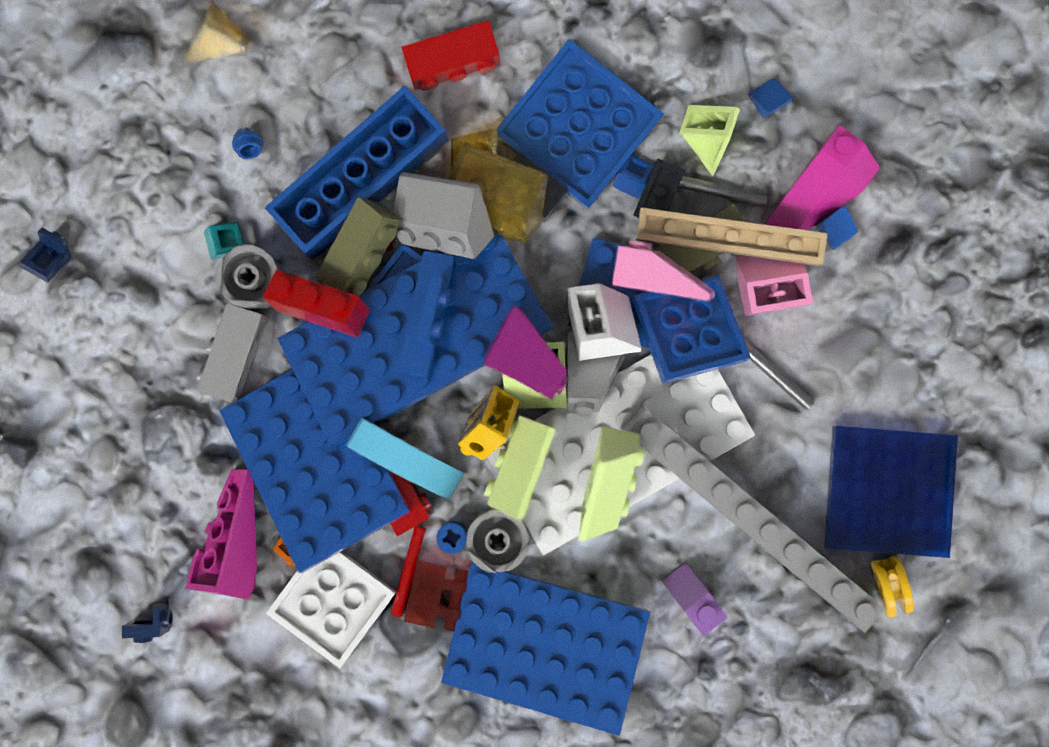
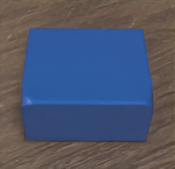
(770, 98)
(633, 176)
(838, 227)

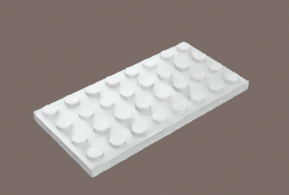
(694, 408)

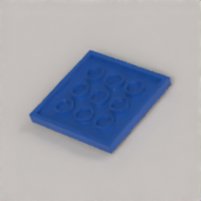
(579, 123)

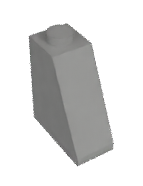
(589, 379)

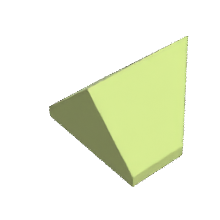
(709, 132)

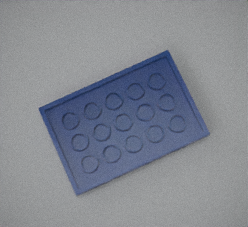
(313, 491)
(546, 648)

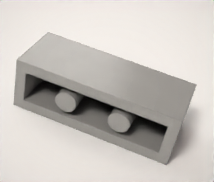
(231, 353)

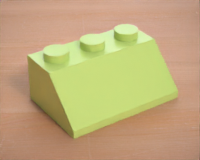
(519, 467)
(610, 482)

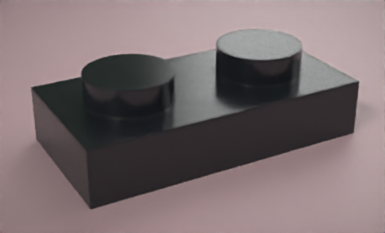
(660, 187)

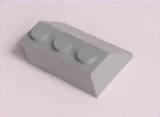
(442, 215)

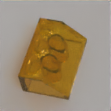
(509, 190)

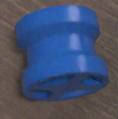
(452, 531)

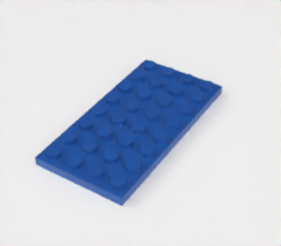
(359, 376)

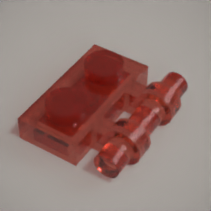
(426, 595)

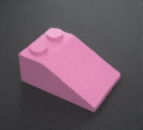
(654, 271)

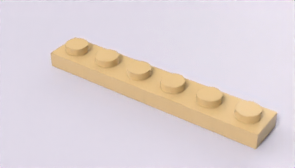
(731, 236)

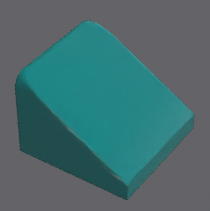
(222, 239)

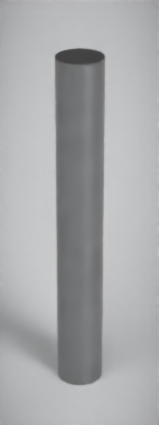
(723, 191)
(779, 378)

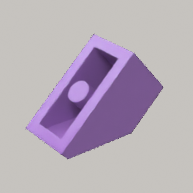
(694, 599)

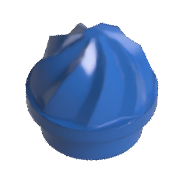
(247, 143)

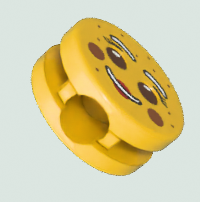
(892, 585)

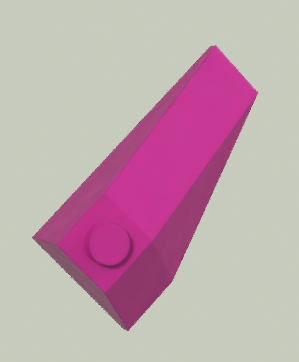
(229, 555)

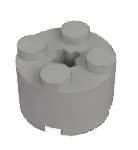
(243, 263)
(498, 557)

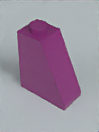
(525, 356)

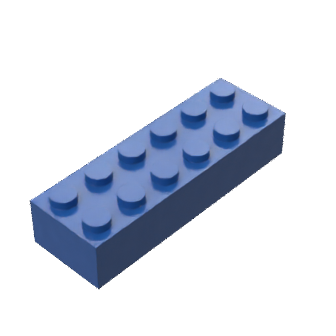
(361, 165)

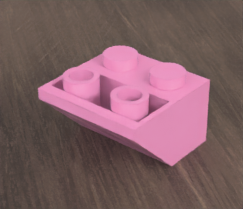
(771, 285)

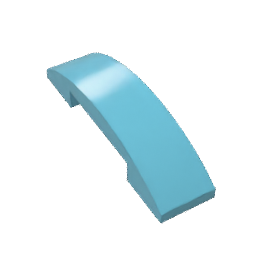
(404, 459)

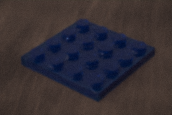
(891, 491)

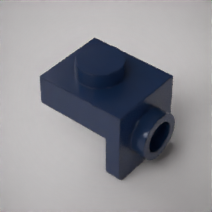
(47, 255)
(144, 630)

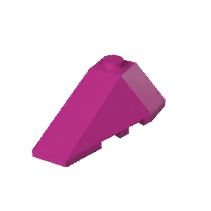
(828, 181)

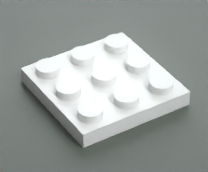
(332, 606)

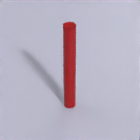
(408, 571)

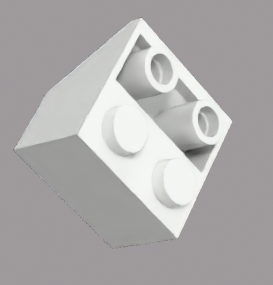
(601, 322)

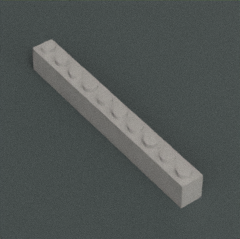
(754, 519)

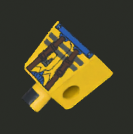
(484, 437)

